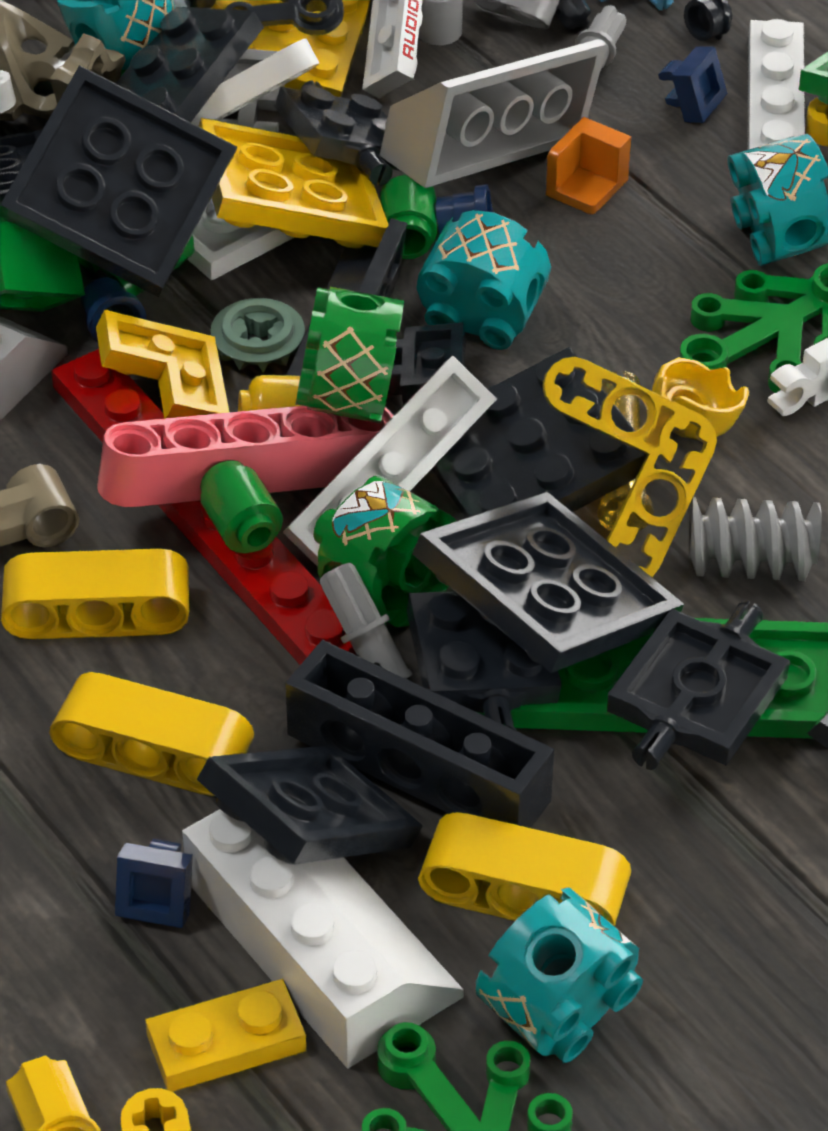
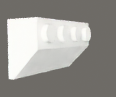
(323, 932)

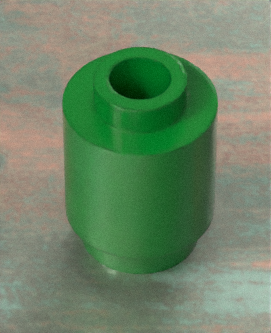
(415, 205)
(240, 507)

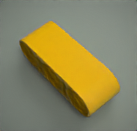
(95, 594)
(146, 730)
(510, 867)

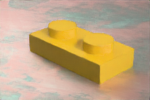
(225, 1035)

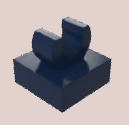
(697, 84)
(154, 883)

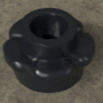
(708, 18)

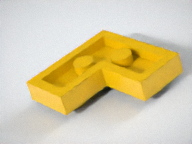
(178, 358)

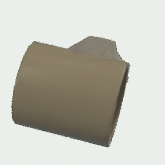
(36, 508)

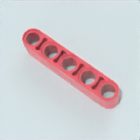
(285, 447)

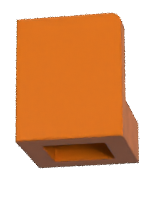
(588, 165)

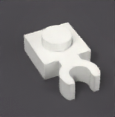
(802, 382)

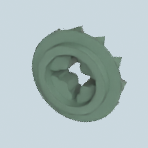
(261, 318)

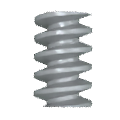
(754, 538)

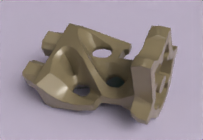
(46, 70)

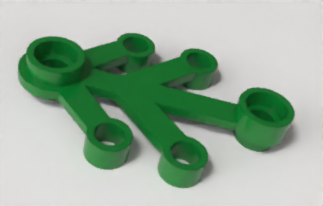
(767, 319)
(420, 1072)

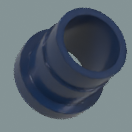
(454, 205)
(105, 293)

